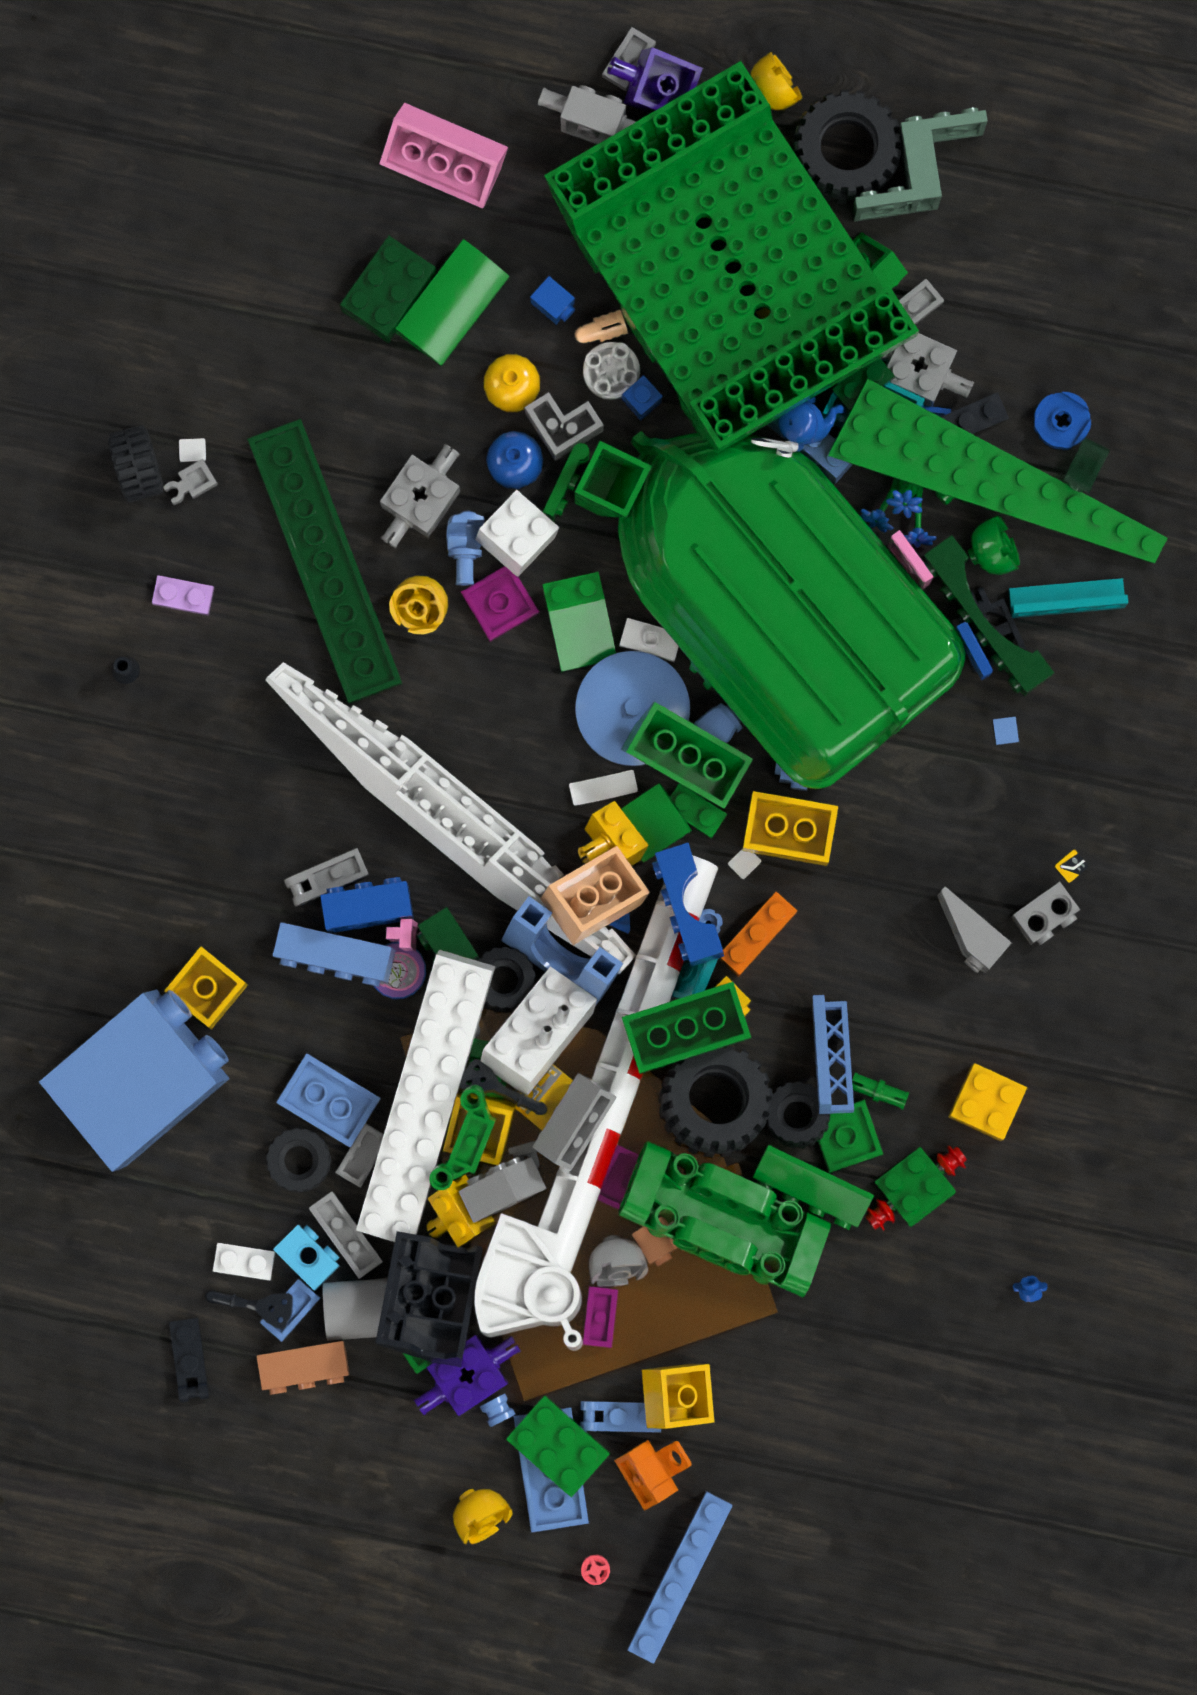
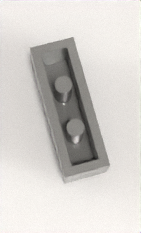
(574, 1122)

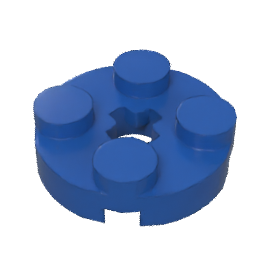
(1046, 424)

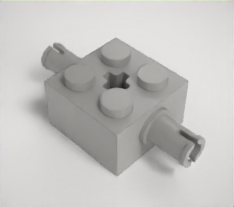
(587, 113)
(935, 373)
(427, 513)

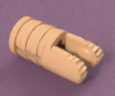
(594, 331)

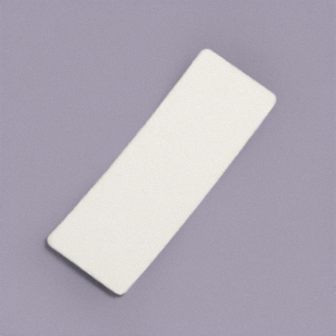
(603, 787)

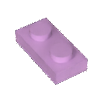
(183, 595)

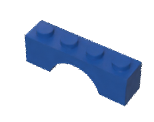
(699, 939)

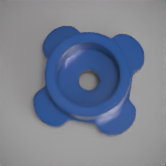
(1030, 1288)

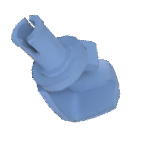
(462, 545)
(720, 722)

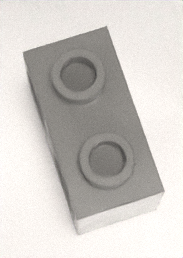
(1041, 908)

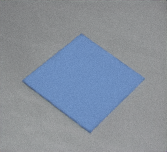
(1005, 730)

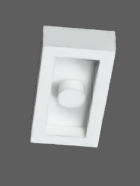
(244, 1261)

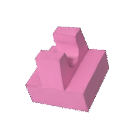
(405, 934)

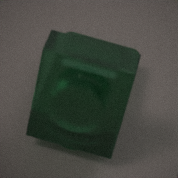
(1086, 466)

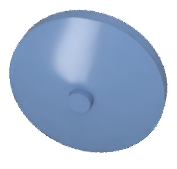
(619, 694)

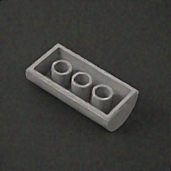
(353, 1308)

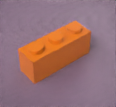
(757, 934)

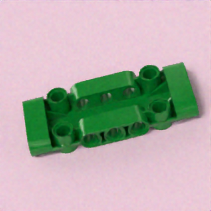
(724, 1219)

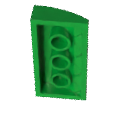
(452, 303)

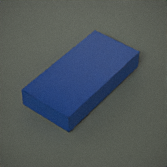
(974, 651)

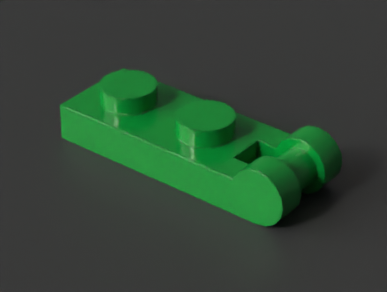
(567, 480)

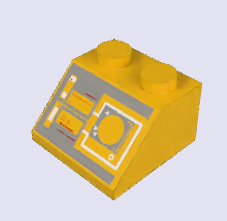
(549, 1091)

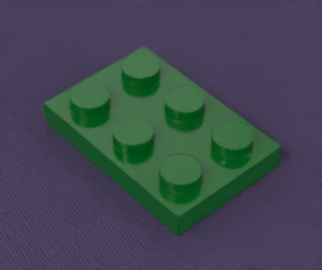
(558, 1446)

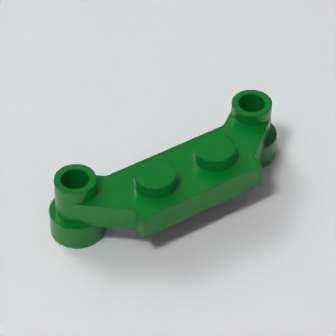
(470, 1141)

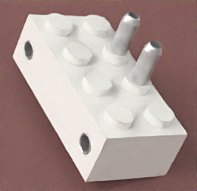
(538, 1031)

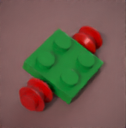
(915, 1187)

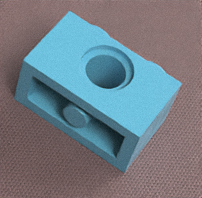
(290, 1251)

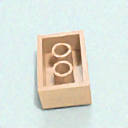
(594, 895)

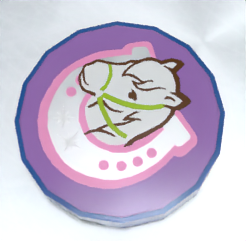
(406, 974)

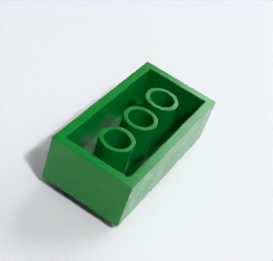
(686, 1027)

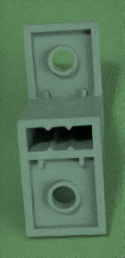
(920, 164)

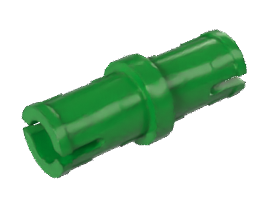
(879, 1090)

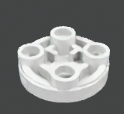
(610, 370)

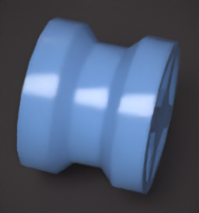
(497, 1410)

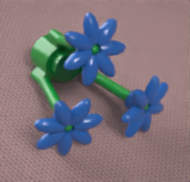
(905, 502)

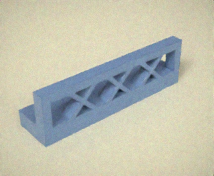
(822, 1051)

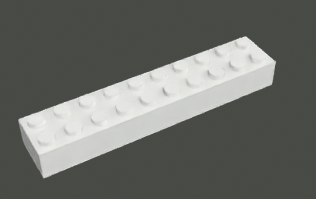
(425, 1096)

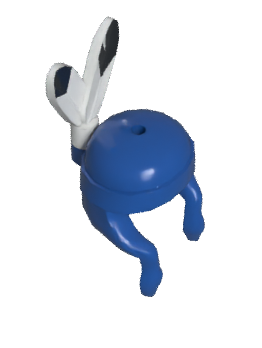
(801, 427)

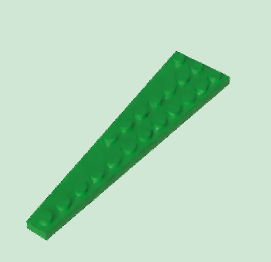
(928, 451)

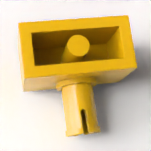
(609, 829)
(454, 1215)

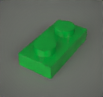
(698, 811)

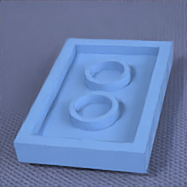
(328, 1100)

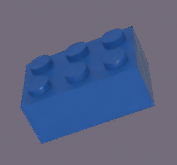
(366, 905)

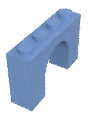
(531, 936)

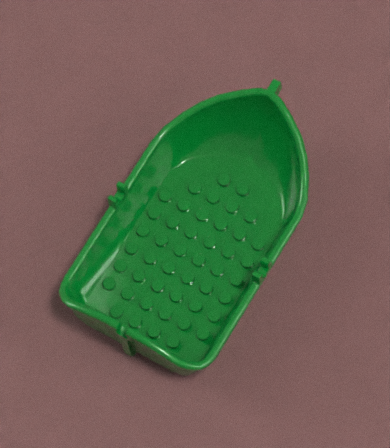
(784, 602)

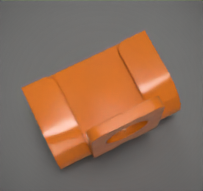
(651, 1471)

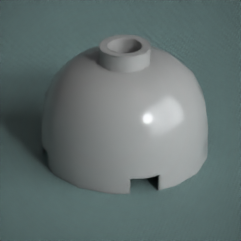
(616, 1261)

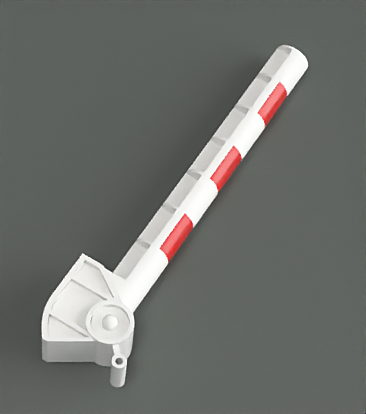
(529, 1267)

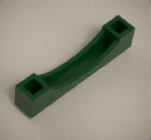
(1024, 668)

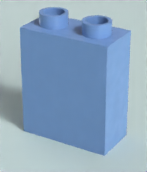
(136, 1077)

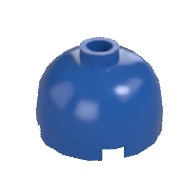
(514, 460)

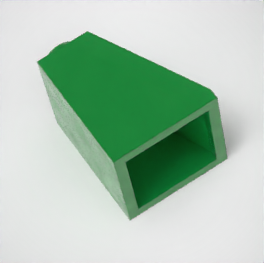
(611, 482)

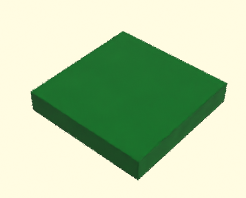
(656, 820)
(849, 1139)

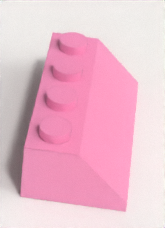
(443, 155)

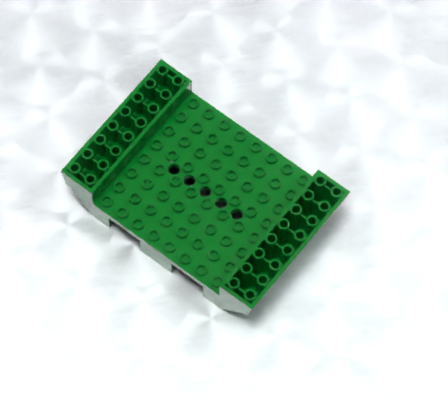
(726, 161)

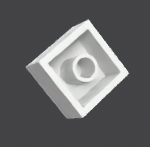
(517, 533)

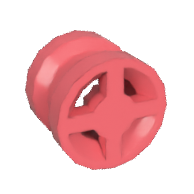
(597, 1573)

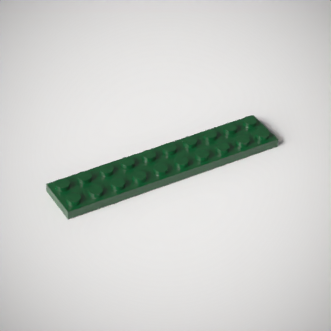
(325, 561)

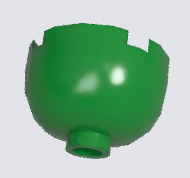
(993, 548)

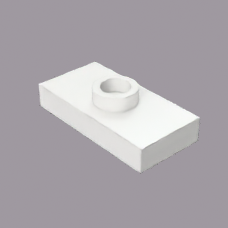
(648, 639)

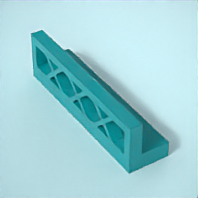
(1067, 598)

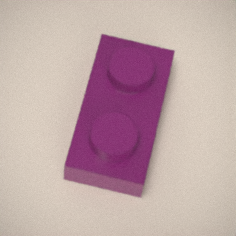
(600, 1317)

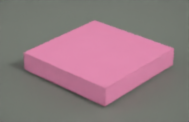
(909, 560)

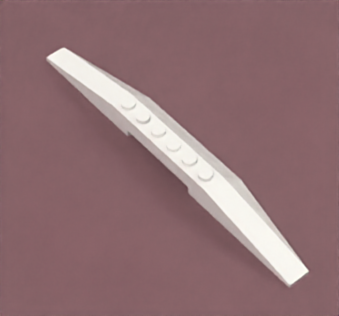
(434, 803)

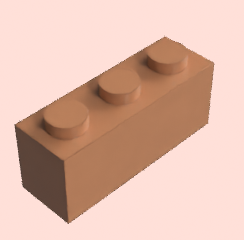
(303, 1367)

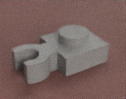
(195, 480)

